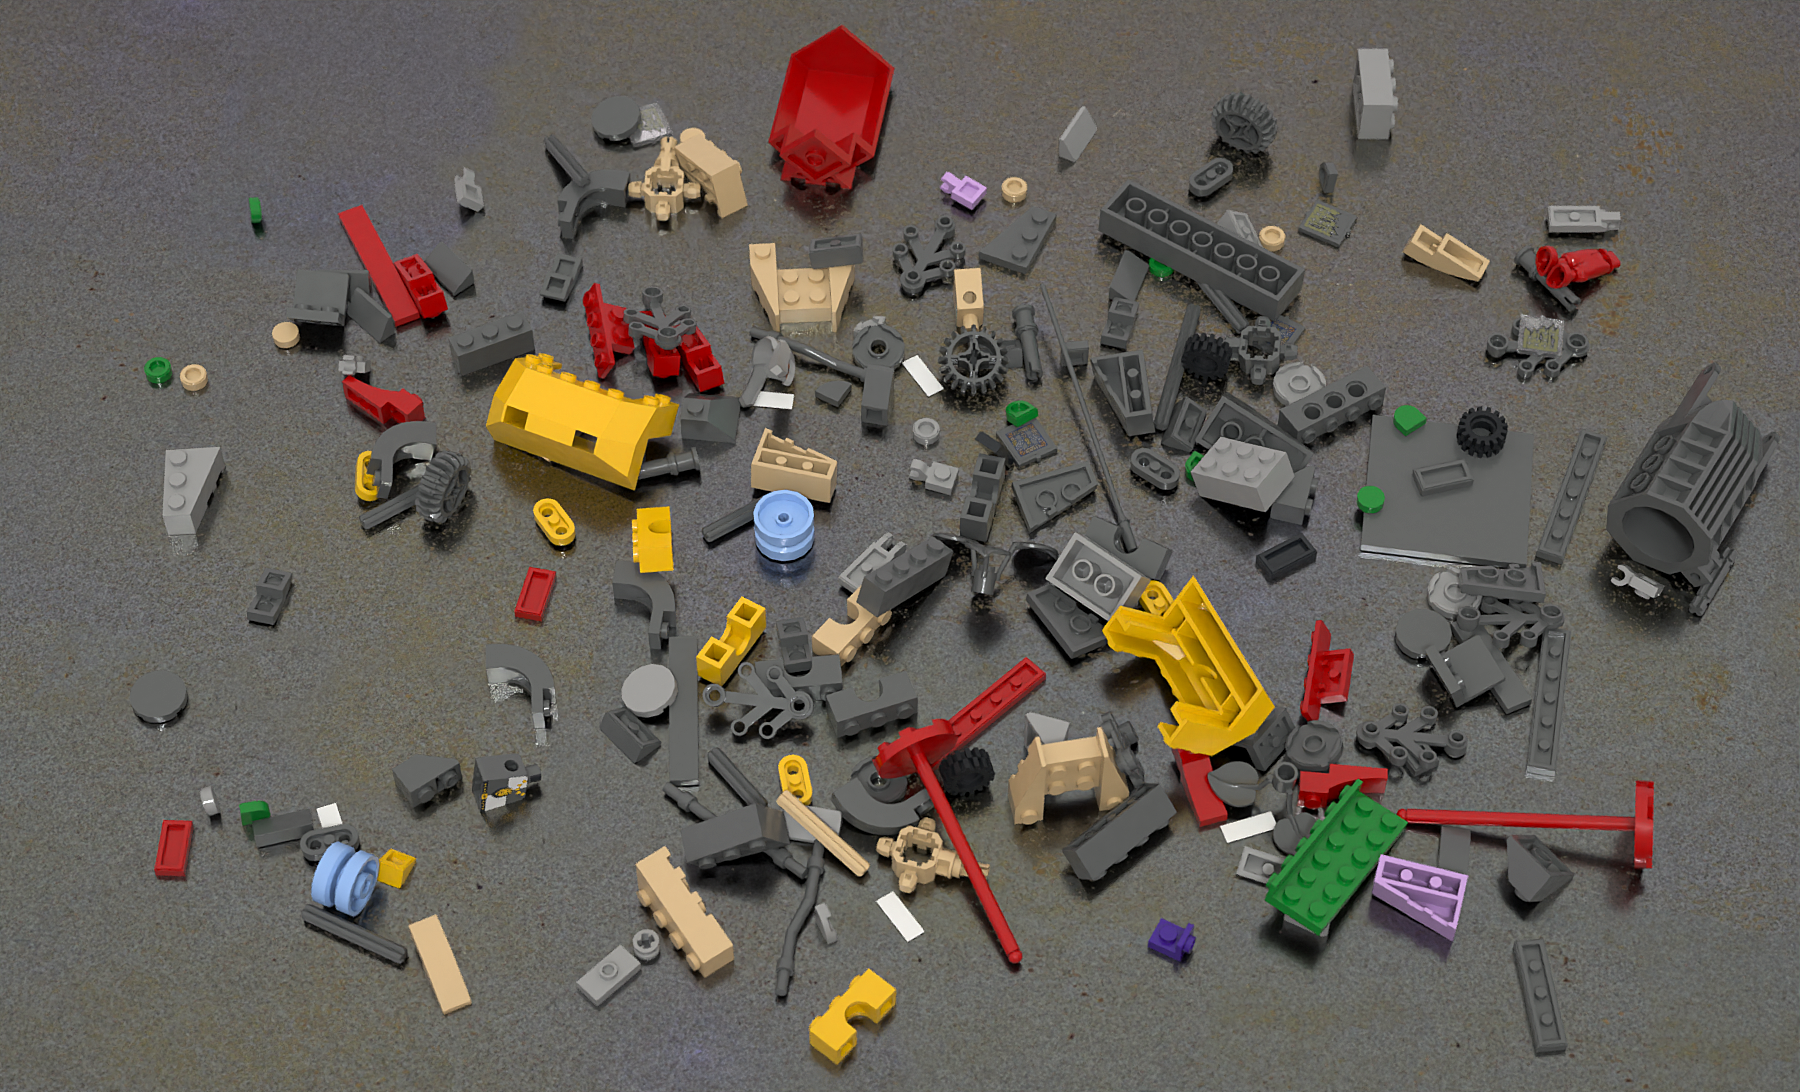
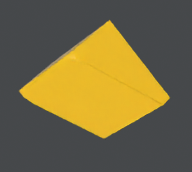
(395, 868)

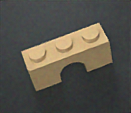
(846, 639)

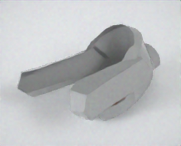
(769, 359)

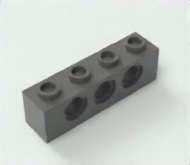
(1332, 405)

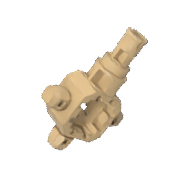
(665, 173)
(942, 862)

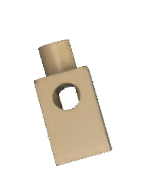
(968, 298)

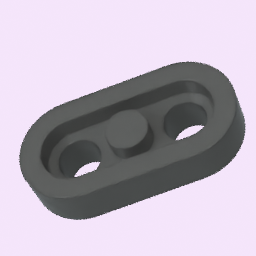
(1207, 178)
(1156, 468)
(325, 837)

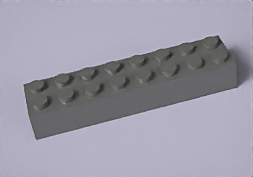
(1201, 249)

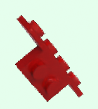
(606, 330)
(1327, 673)

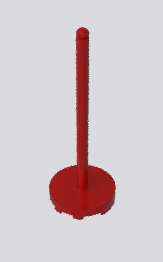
(916, 753)
(1641, 824)

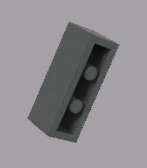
(491, 343)

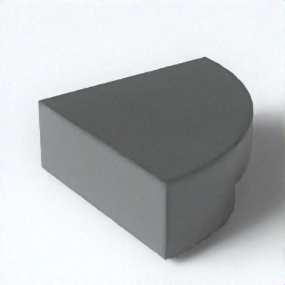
(833, 392)

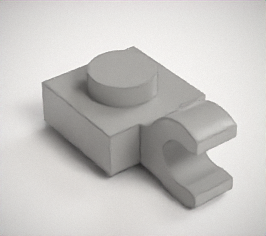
(467, 192)
(354, 364)
(937, 477)
(1643, 585)

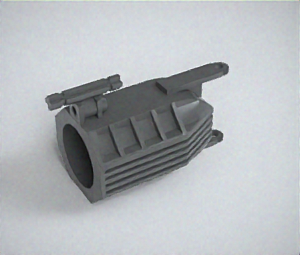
(1691, 489)

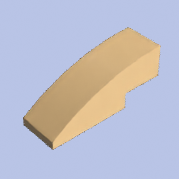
(1445, 254)
(439, 964)

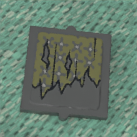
(1327, 223)

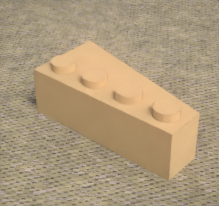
(682, 913)

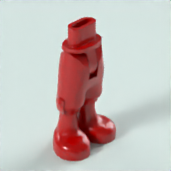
(1574, 266)

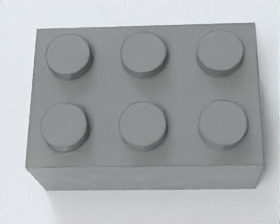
(1374, 94)
(1243, 474)
(1097, 577)

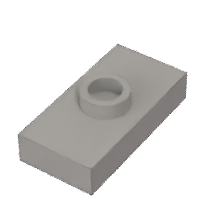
(608, 975)

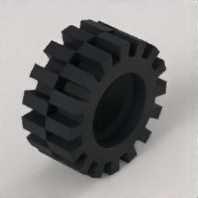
(1206, 356)
(1485, 420)
(966, 771)

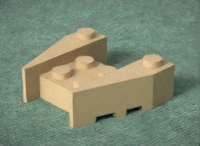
(799, 293)
(1063, 768)

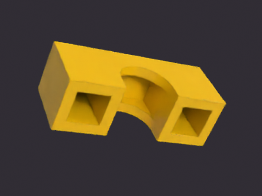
(653, 539)
(722, 656)
(866, 996)

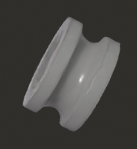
(639, 950)

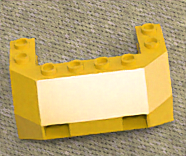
(544, 409)
(1203, 666)

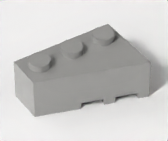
(188, 485)

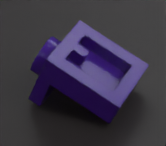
(1172, 939)

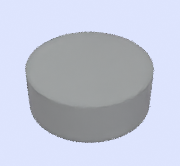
(926, 431)
(210, 800)

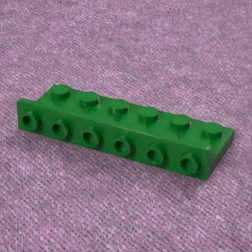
(1334, 859)

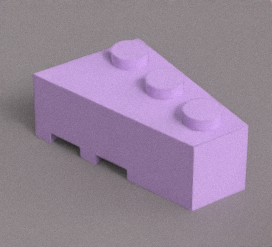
(1422, 892)

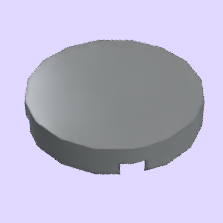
(1296, 382)
(1445, 594)
(649, 690)

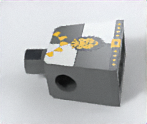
(501, 780)

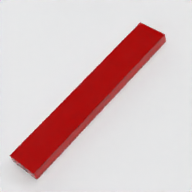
(380, 266)
(993, 703)

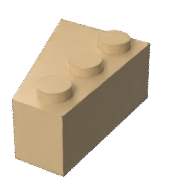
(714, 172)
(787, 467)

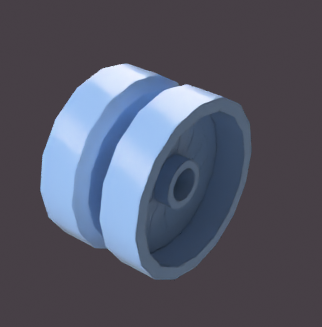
(784, 525)
(345, 878)

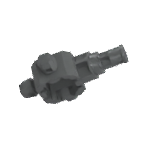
(1258, 366)

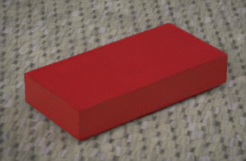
(535, 594)
(173, 848)

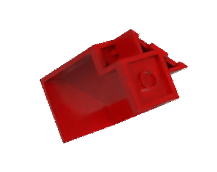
(830, 109)

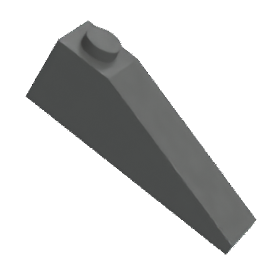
(1242, 423)

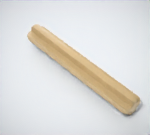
(823, 833)

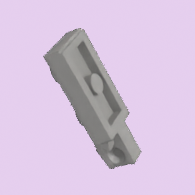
(1581, 219)

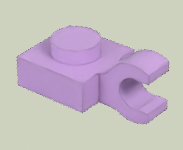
(963, 191)

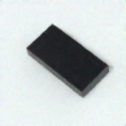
(994, 448)
(1286, 556)

